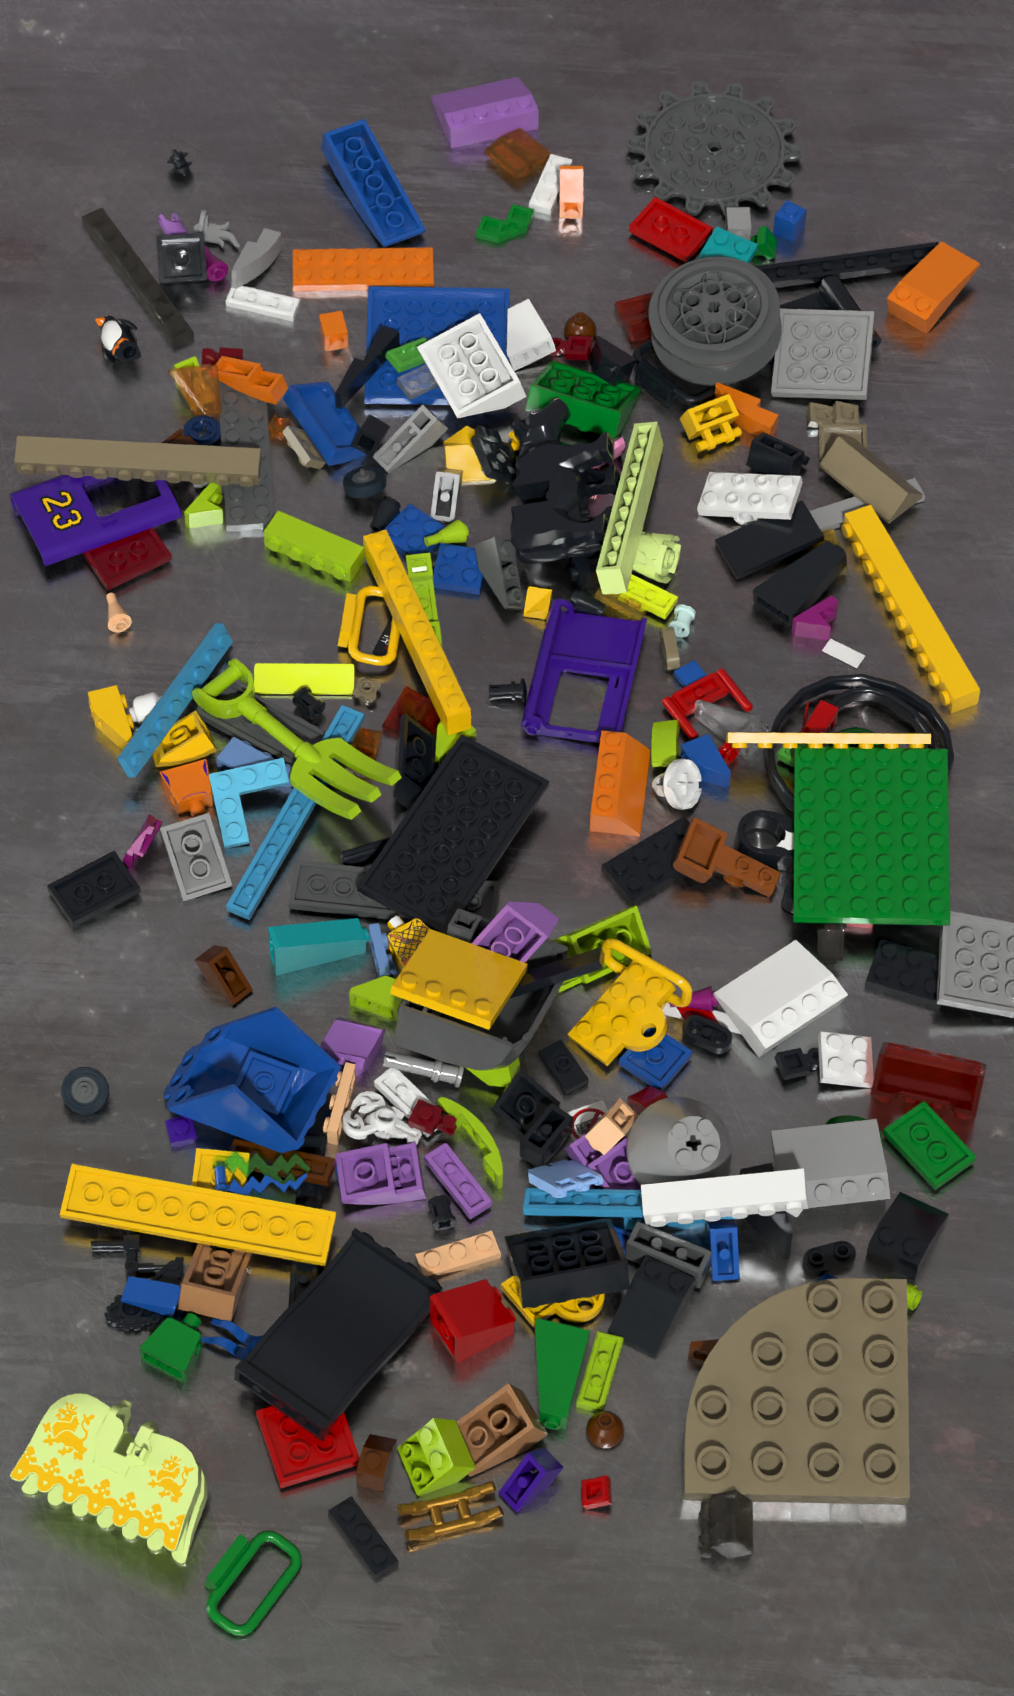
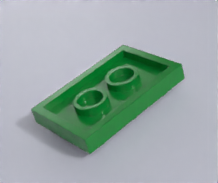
(929, 1145)

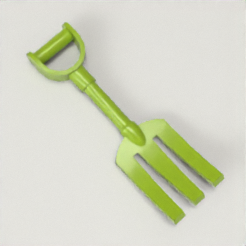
(311, 759)

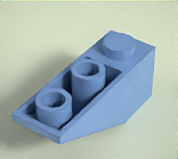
(240, 754)

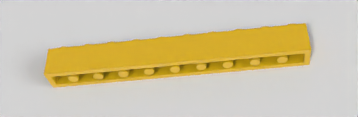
(911, 609)
(417, 632)

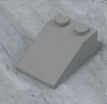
(195, 857)

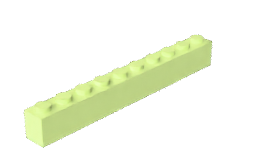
(629, 508)

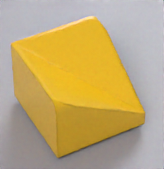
(537, 602)

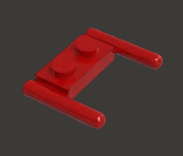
(706, 689)

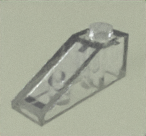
(723, 720)

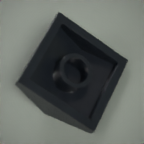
(522, 1104)

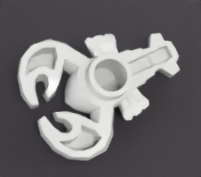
(380, 1121)

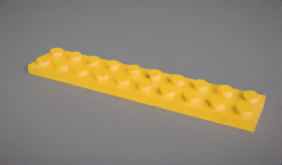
(198, 1215)

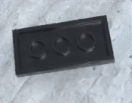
(768, 541)

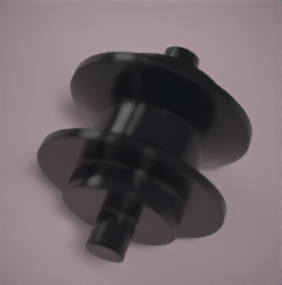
(179, 162)

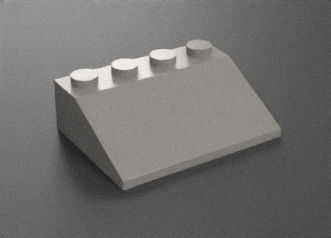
(839, 1161)

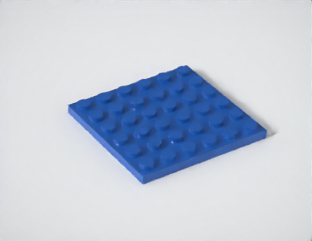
(427, 313)

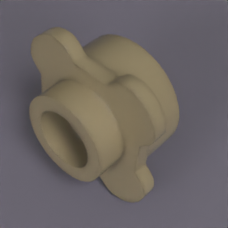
(366, 695)

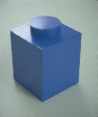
(789, 221)

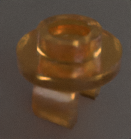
(277, 426)

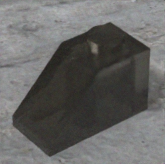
(829, 942)

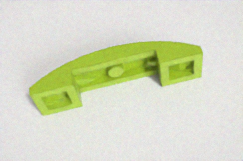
(421, 576)
(480, 1135)

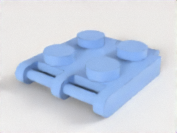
(563, 1177)

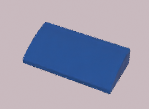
(328, 427)

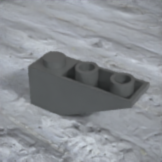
(499, 567)

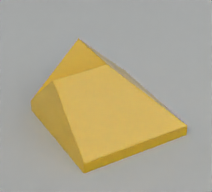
(460, 455)

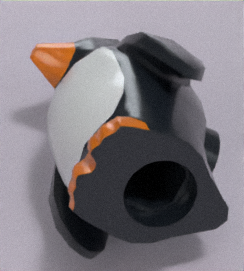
(118, 339)

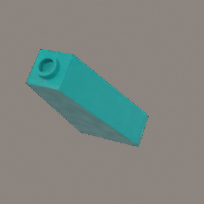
(315, 943)

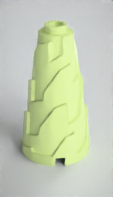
(657, 556)

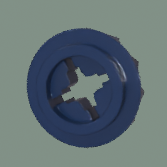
(197, 425)

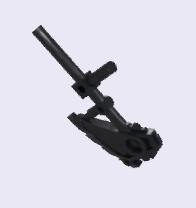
(125, 1314)

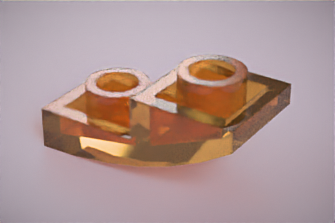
(368, 743)

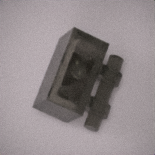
(726, 1525)

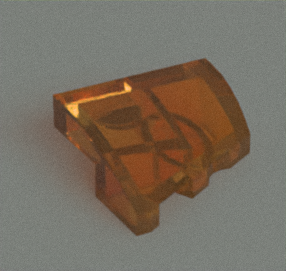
(199, 388)

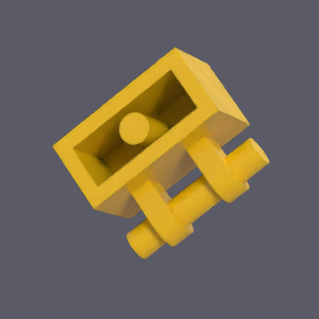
(710, 417)

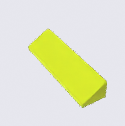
(291, 677)

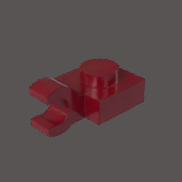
(210, 357)
(429, 1117)

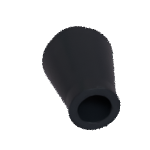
(385, 512)
(586, 603)

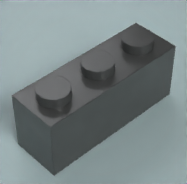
(670, 1250)

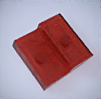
(635, 316)
(415, 706)

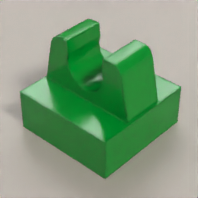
(766, 243)

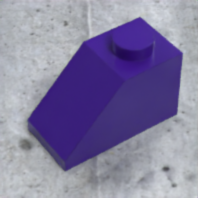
(530, 1478)

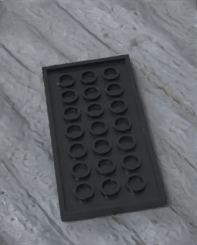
(453, 835)

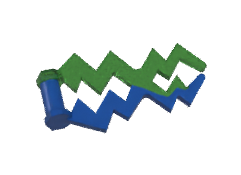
(269, 1172)

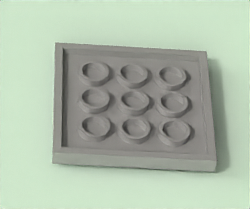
(823, 354)
(976, 964)

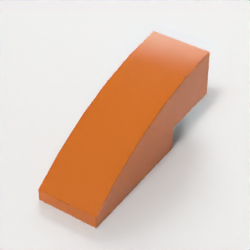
(251, 379)
(751, 416)

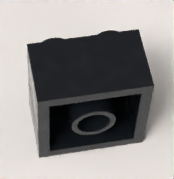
(181, 259)

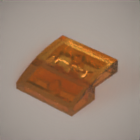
(517, 153)

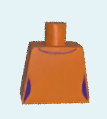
(188, 788)

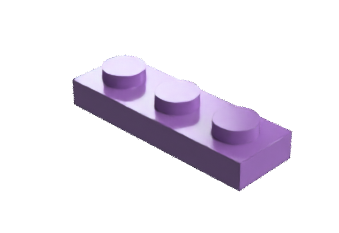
(458, 1181)

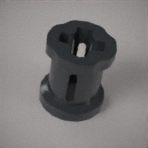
(309, 703)
(441, 1212)

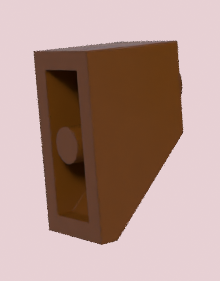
(223, 973)
(375, 1462)

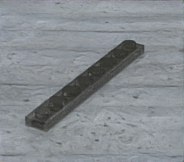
(137, 277)

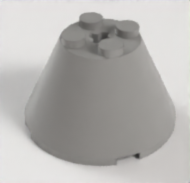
(678, 1142)

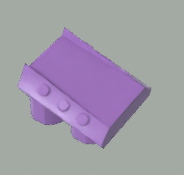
(353, 1043)

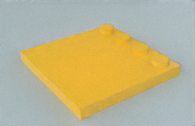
(459, 979)

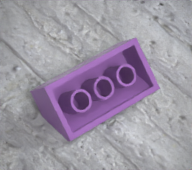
(517, 930)

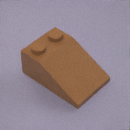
(214, 1282)
(500, 1428)

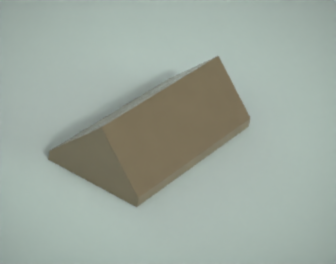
(869, 478)

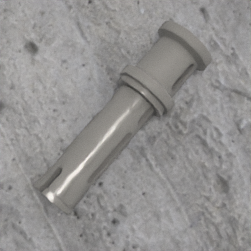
(436, 1070)

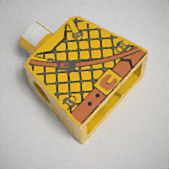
(404, 939)

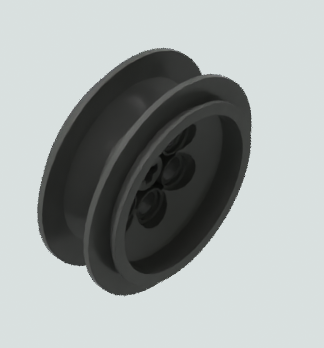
(710, 299)

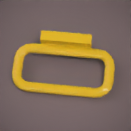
(351, 627)
(651, 964)

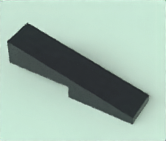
(362, 370)

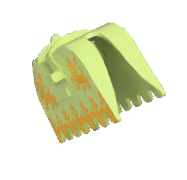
(91, 1461)

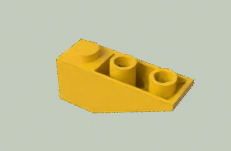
(109, 715)

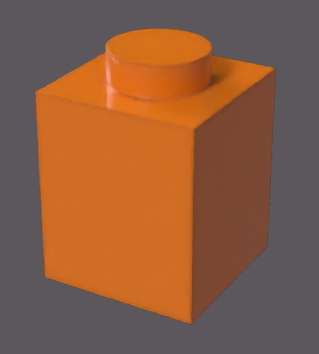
(333, 330)

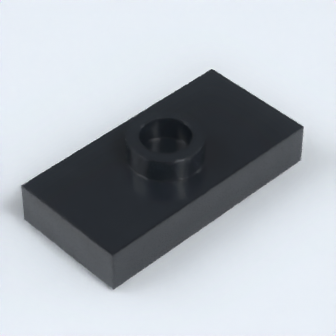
(563, 1067)

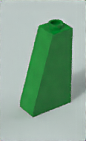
(558, 1367)

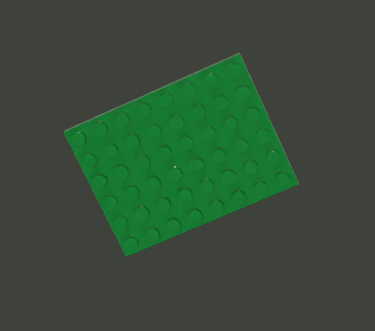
(871, 836)

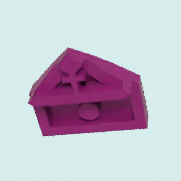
(142, 840)

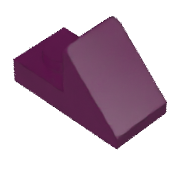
(815, 620)

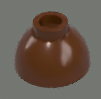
(580, 325)
(605, 1429)

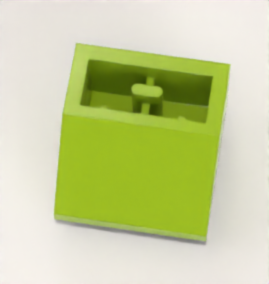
(436, 1456)

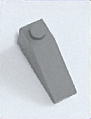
(410, 439)

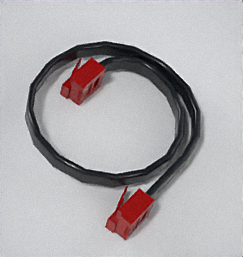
(861, 688)

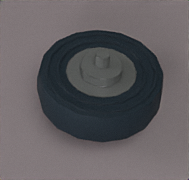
(364, 482)
(85, 1090)

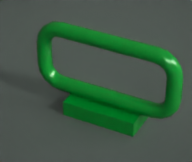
(232, 1565)

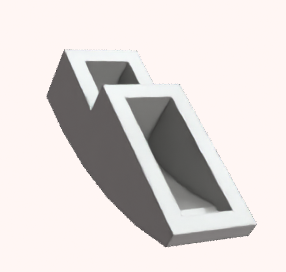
(256, 257)

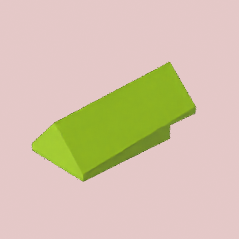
(623, 926)

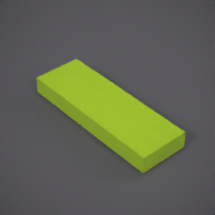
(599, 1372)

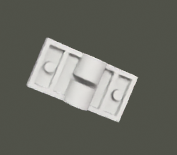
(749, 496)

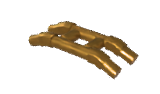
(460, 1499)

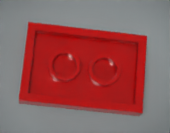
(670, 229)

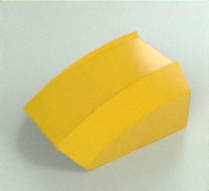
(185, 742)

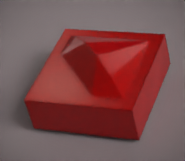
(596, 1492)

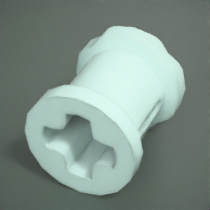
(682, 620)

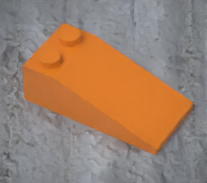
(931, 287)

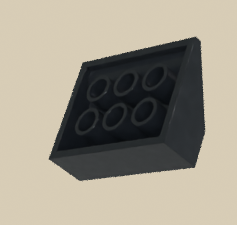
(567, 1262)

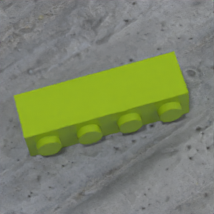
(314, 546)

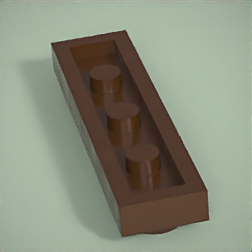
(320, 1166)

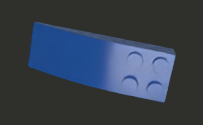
(371, 183)

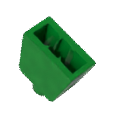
(174, 1347)

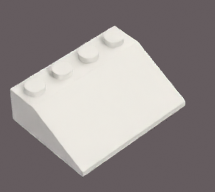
(472, 369)
(780, 997)

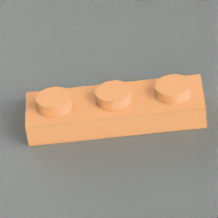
(339, 1103)
(458, 1255)

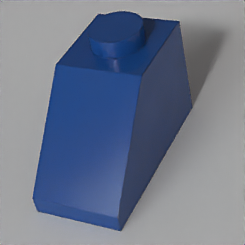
(708, 760)
(723, 1242)

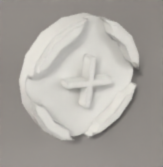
(679, 784)

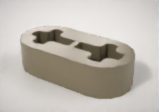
(669, 648)

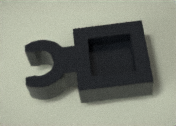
(795, 1063)

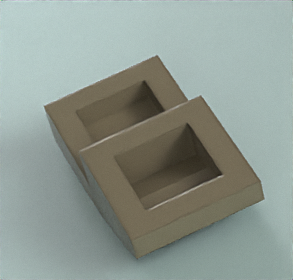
(837, 414)

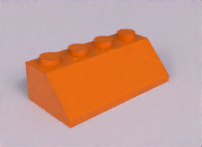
(619, 785)

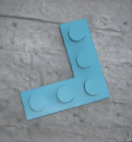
(232, 783)

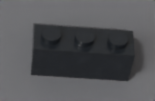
(413, 760)

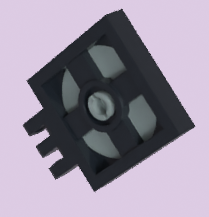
(495, 456)

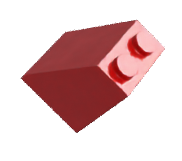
(470, 1318)

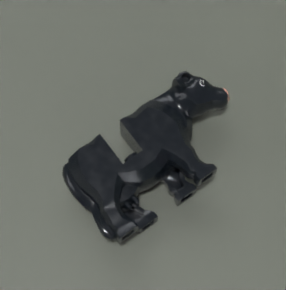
(555, 489)

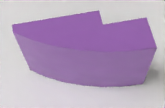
(612, 1165)
(380, 1175)

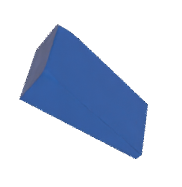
(152, 1295)

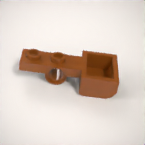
(705, 852)

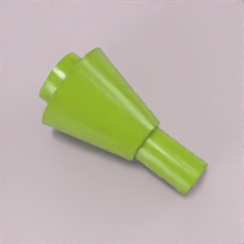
(453, 533)

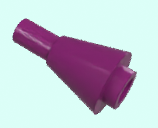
(215, 267)
(703, 999)

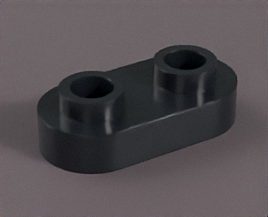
(708, 1034)
(831, 1260)

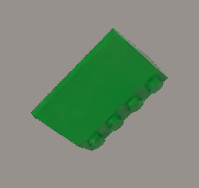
(591, 400)

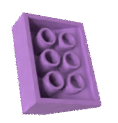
(485, 111)

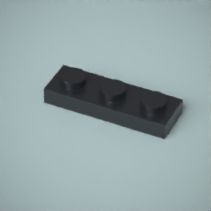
(363, 1537)

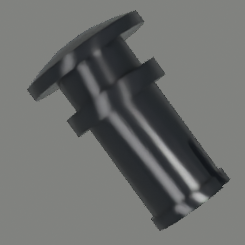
(508, 691)

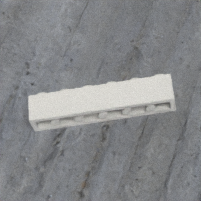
(724, 1197)

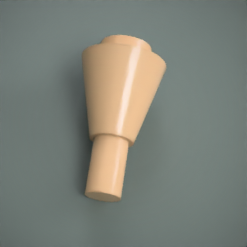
(117, 617)

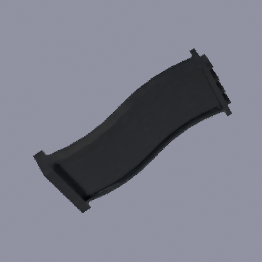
(338, 1334)

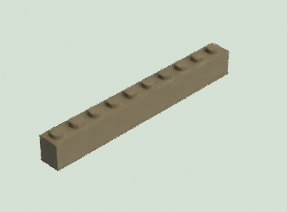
(138, 460)

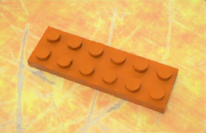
(361, 268)

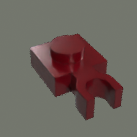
(575, 348)

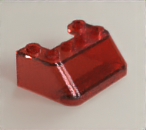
(929, 1078)

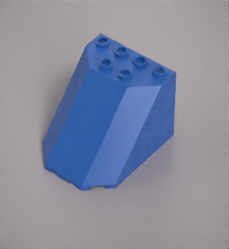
(207, 1076)

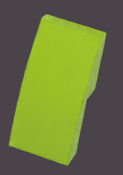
(664, 743)

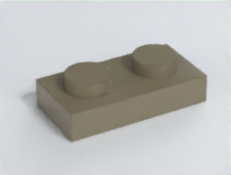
(304, 448)

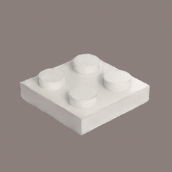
(845, 1059)

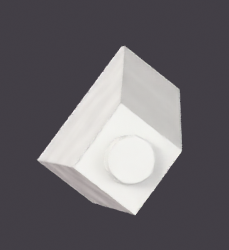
(526, 336)

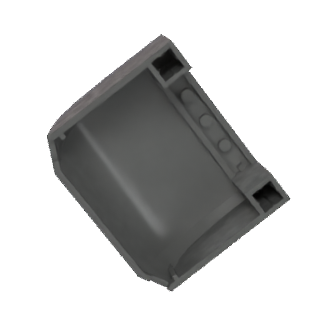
(468, 1044)

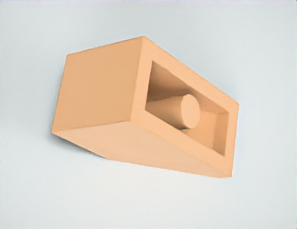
(611, 1127)

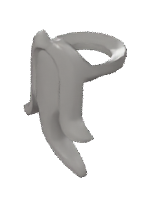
(214, 232)

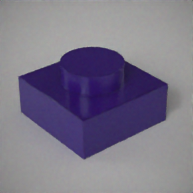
(180, 1131)

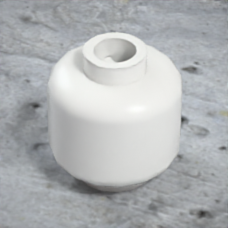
(143, 706)

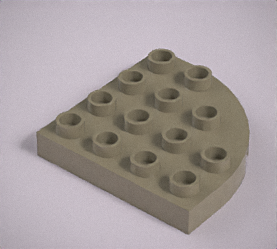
(806, 1399)

